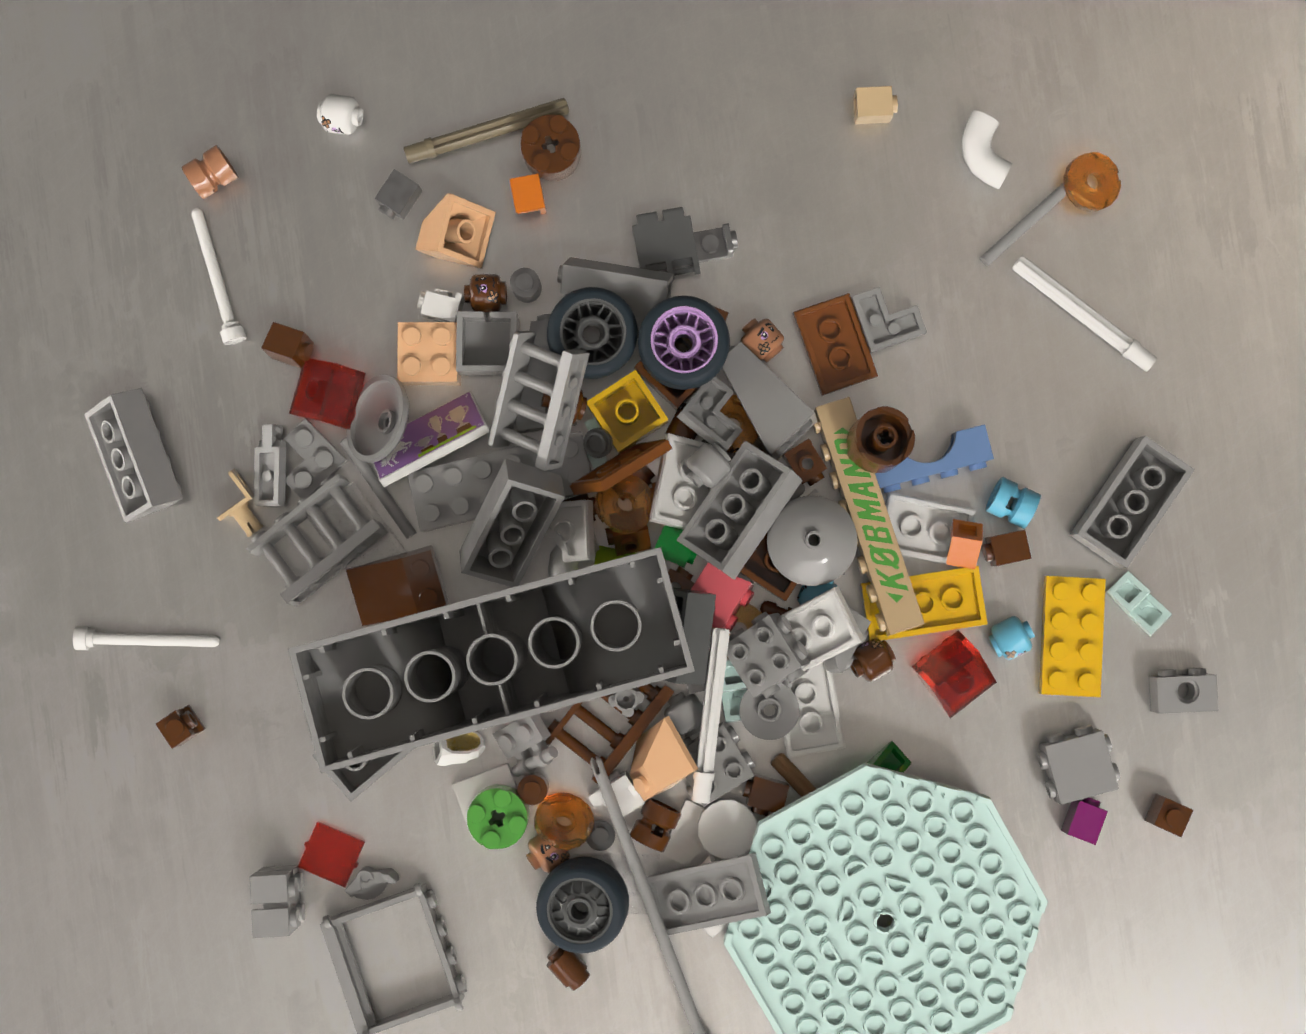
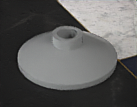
(772, 726)

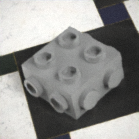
(767, 654)
(730, 765)
(1078, 765)

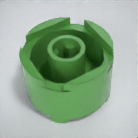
(494, 833)

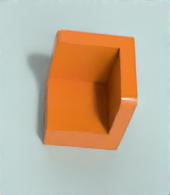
(527, 194)
(965, 544)

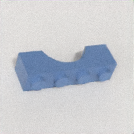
(966, 448)

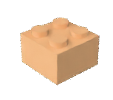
(427, 353)

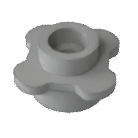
(627, 708)

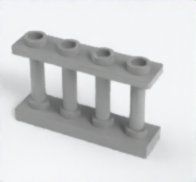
(562, 406)
(343, 550)

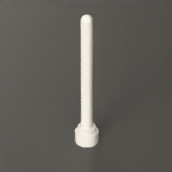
(231, 330)
(85, 638)

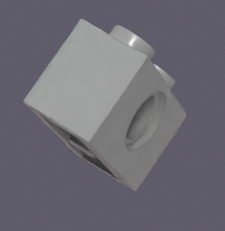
(1201, 691)

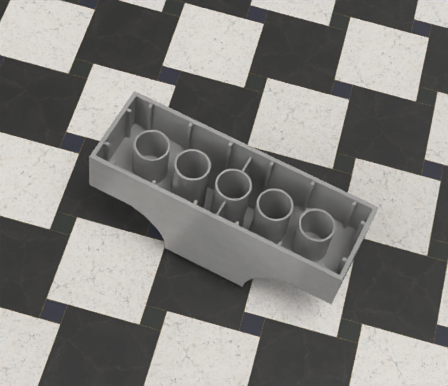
(491, 660)

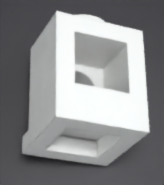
(440, 305)

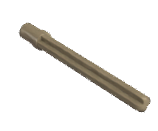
(434, 146)

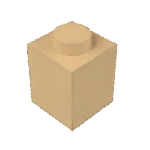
(874, 105)

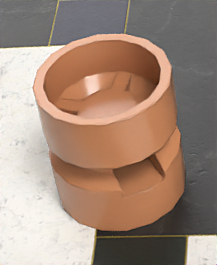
(209, 172)

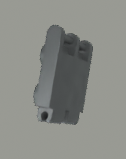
(666, 242)

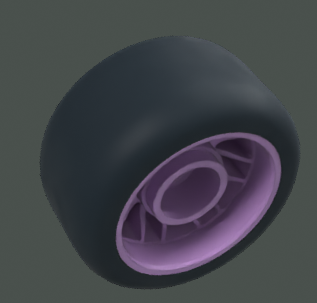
(690, 319)

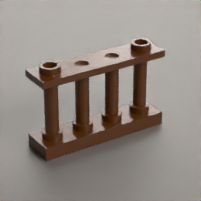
(619, 742)

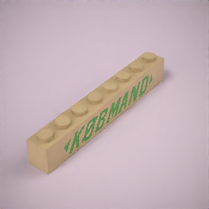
(876, 538)

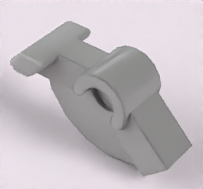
(371, 882)

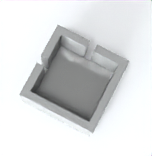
(484, 345)
(279, 893)

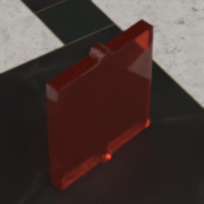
(331, 854)

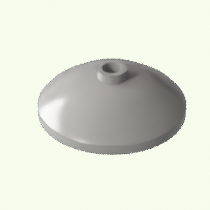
(379, 419)
(790, 546)

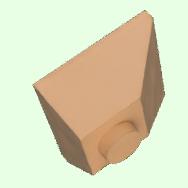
(456, 231)
(660, 760)

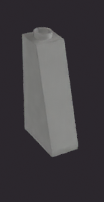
(637, 286)
(540, 370)
(769, 403)

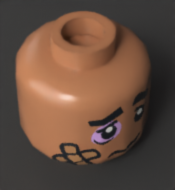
(762, 339)
(544, 855)

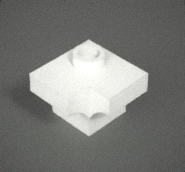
(624, 791)

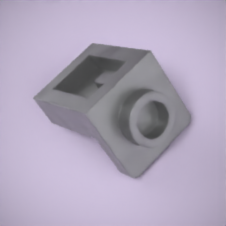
(715, 243)

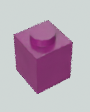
(1084, 820)

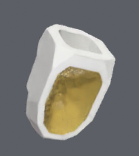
(458, 749)

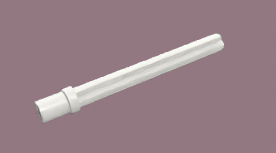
(1084, 313)
(710, 716)

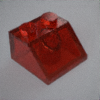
(327, 393)
(954, 673)

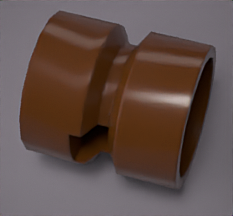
(659, 814)

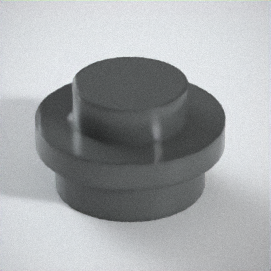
(598, 443)
(601, 836)

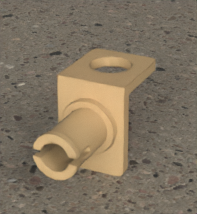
(240, 510)

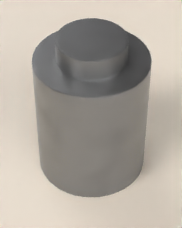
(525, 285)

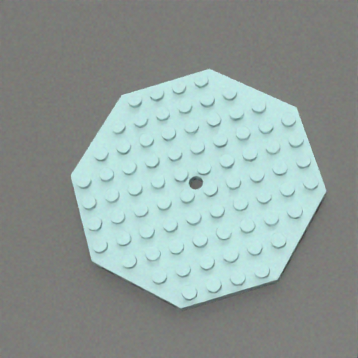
(902, 850)

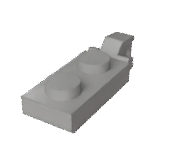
(270, 467)

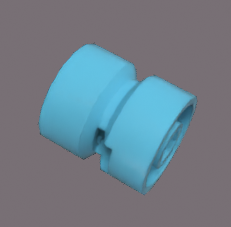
(1022, 507)

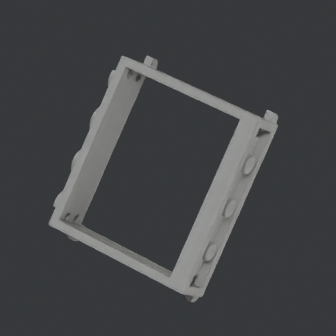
(350, 977)

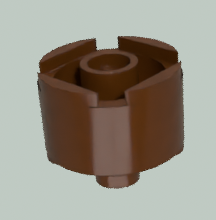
(559, 133)
(895, 435)

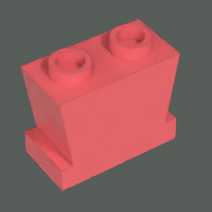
(729, 593)

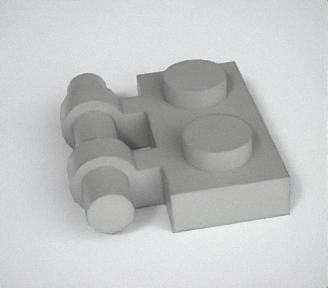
(518, 737)

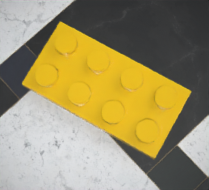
(945, 599)
(1072, 636)

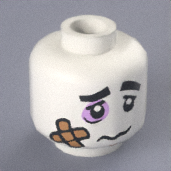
(339, 114)

